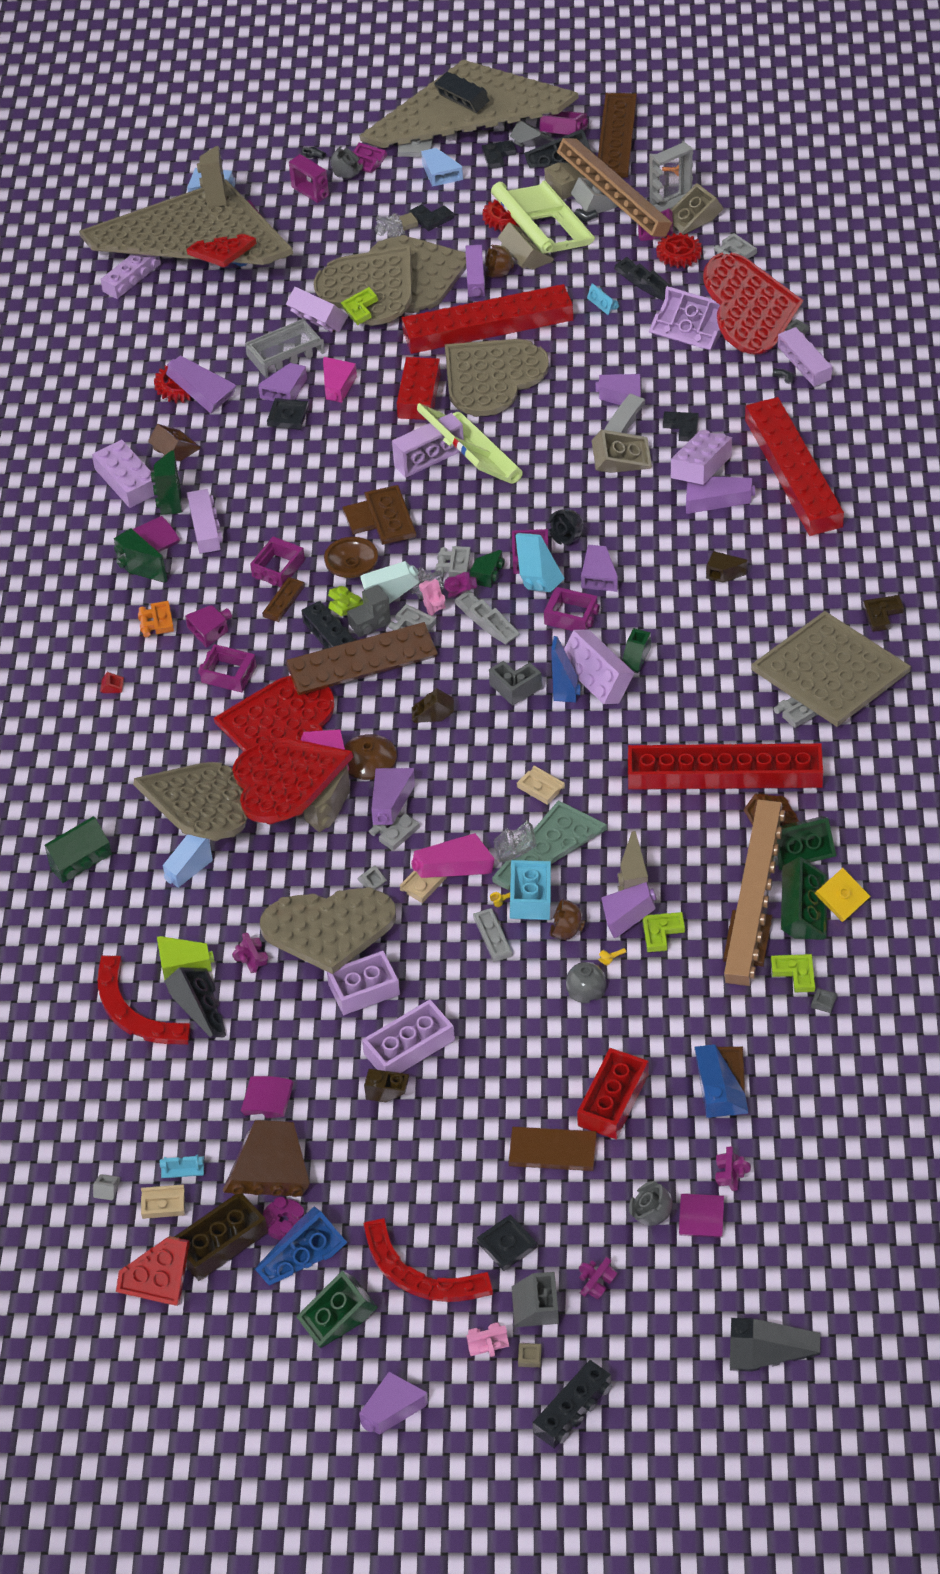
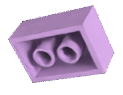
(316, 310)
(363, 983)

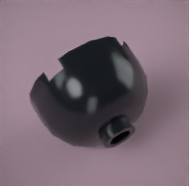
(565, 526)

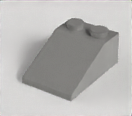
(591, 197)

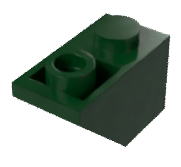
(487, 568)
(637, 649)

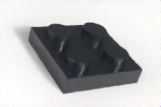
(287, 413)
(506, 1242)

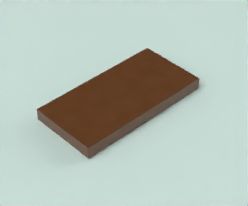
(390, 514)
(552, 1148)

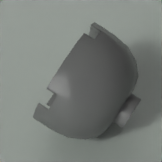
(345, 163)
(585, 982)
(651, 1204)

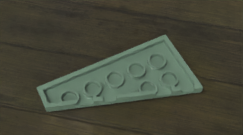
(556, 836)

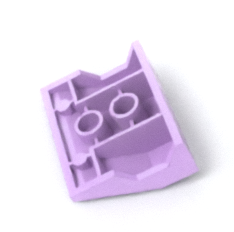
(687, 319)

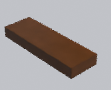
(283, 599)

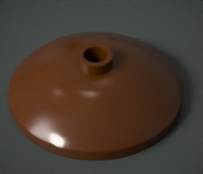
(351, 557)
(369, 754)

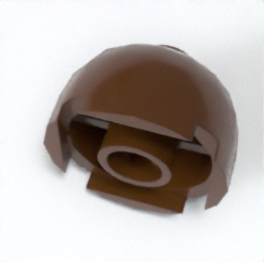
(498, 261)
(566, 920)

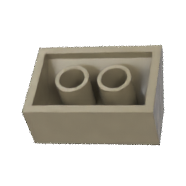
(212, 178)
(523, 248)

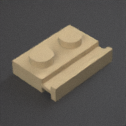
(540, 785)
(419, 887)
(162, 1201)

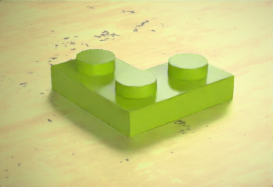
(356, 305)
(343, 600)
(658, 926)
(797, 966)

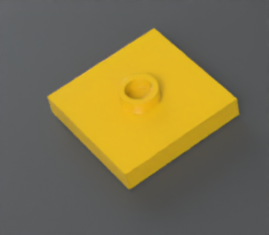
(842, 894)

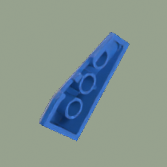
(563, 674)
(719, 1086)
(304, 1244)

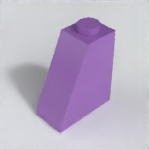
(475, 273)
(284, 383)
(617, 387)
(598, 570)
(628, 907)
(391, 1404)

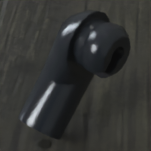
(310, 152)
(585, 216)
(783, 373)

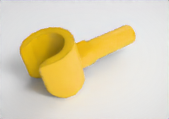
(498, 899)
(607, 958)

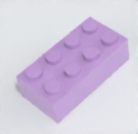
(425, 446)
(701, 457)
(124, 473)
(598, 667)
(409, 1039)

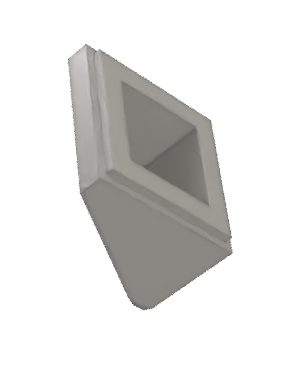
(372, 878)
(105, 1187)

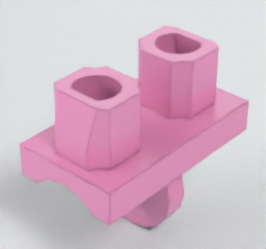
(432, 595)
(487, 1340)

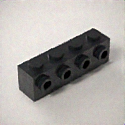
(462, 92)
(325, 625)
(572, 1404)

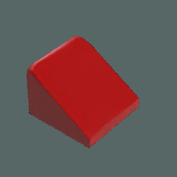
(112, 683)

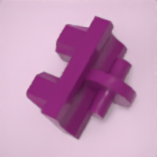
(459, 584)
(247, 953)
(734, 1167)
(604, 1271)

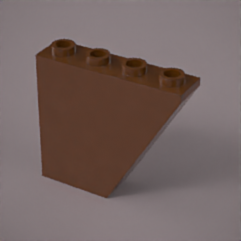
(269, 1162)

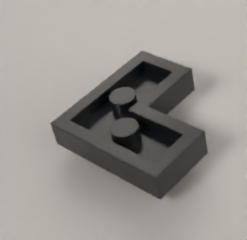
(495, 151)
(431, 220)
(684, 421)

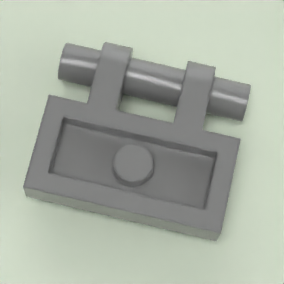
(736, 245)
(458, 557)
(411, 616)
(794, 714)
(397, 833)

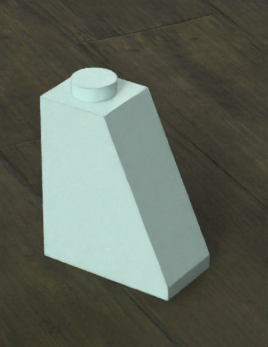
(393, 579)

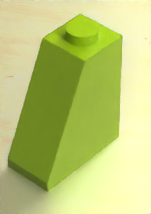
(183, 953)

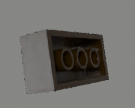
(222, 1235)

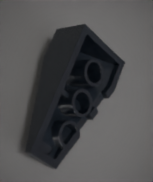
(547, 154)
(194, 993)
(765, 1343)

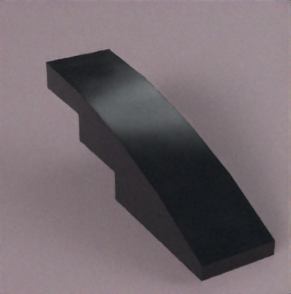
(642, 278)

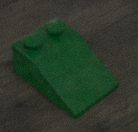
(139, 556)
(336, 1309)

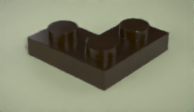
(879, 608)

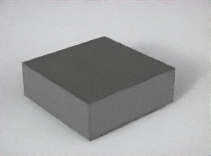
(802, 327)
(824, 1000)

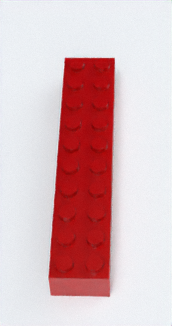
(487, 318)
(794, 466)
(725, 766)

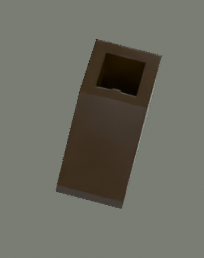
(725, 567)
(433, 707)
(384, 1085)

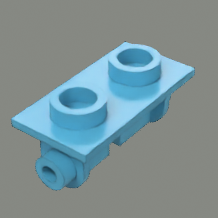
(601, 299)
(182, 1167)

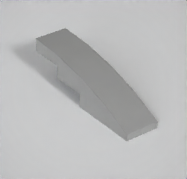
(625, 414)
(488, 619)

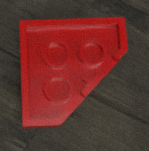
(222, 250)
(157, 1273)

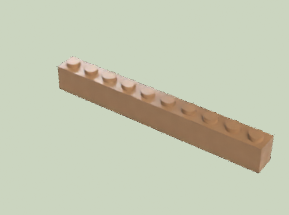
(614, 187)
(753, 893)

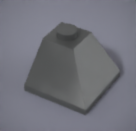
(529, 135)

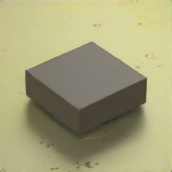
(408, 221)
(529, 1355)

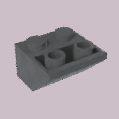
(535, 1300)

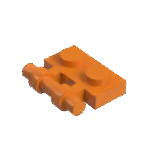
(161, 617)

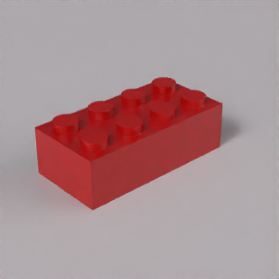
(417, 386)
(613, 1093)

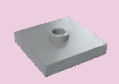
(415, 147)

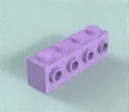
(128, 274)
(805, 356)
(203, 521)

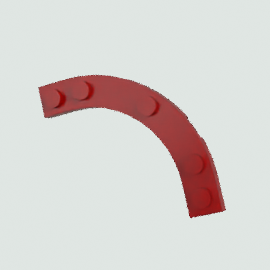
(126, 1017)
(416, 1282)

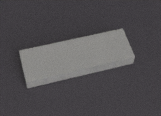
(492, 935)

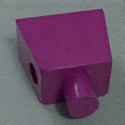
(208, 624)

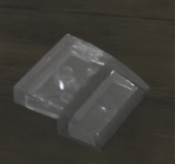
(514, 844)

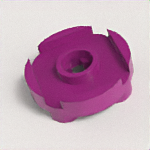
(280, 1208)

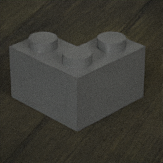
(372, 614)
(515, 684)

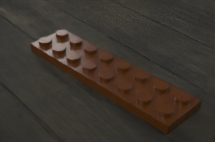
(617, 131)
(361, 658)

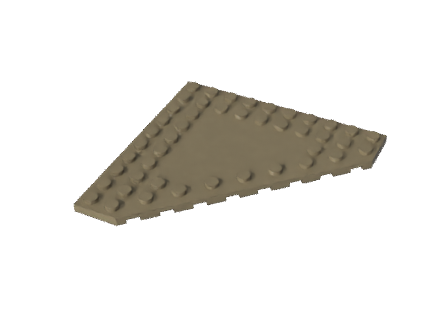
(433, 114)
(181, 221)

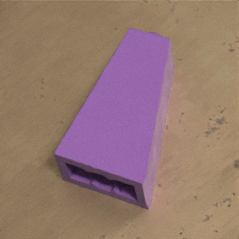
(201, 384)
(718, 493)
(390, 793)

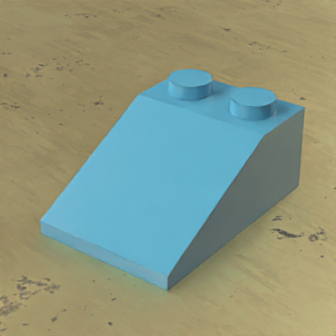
(537, 564)
(530, 889)

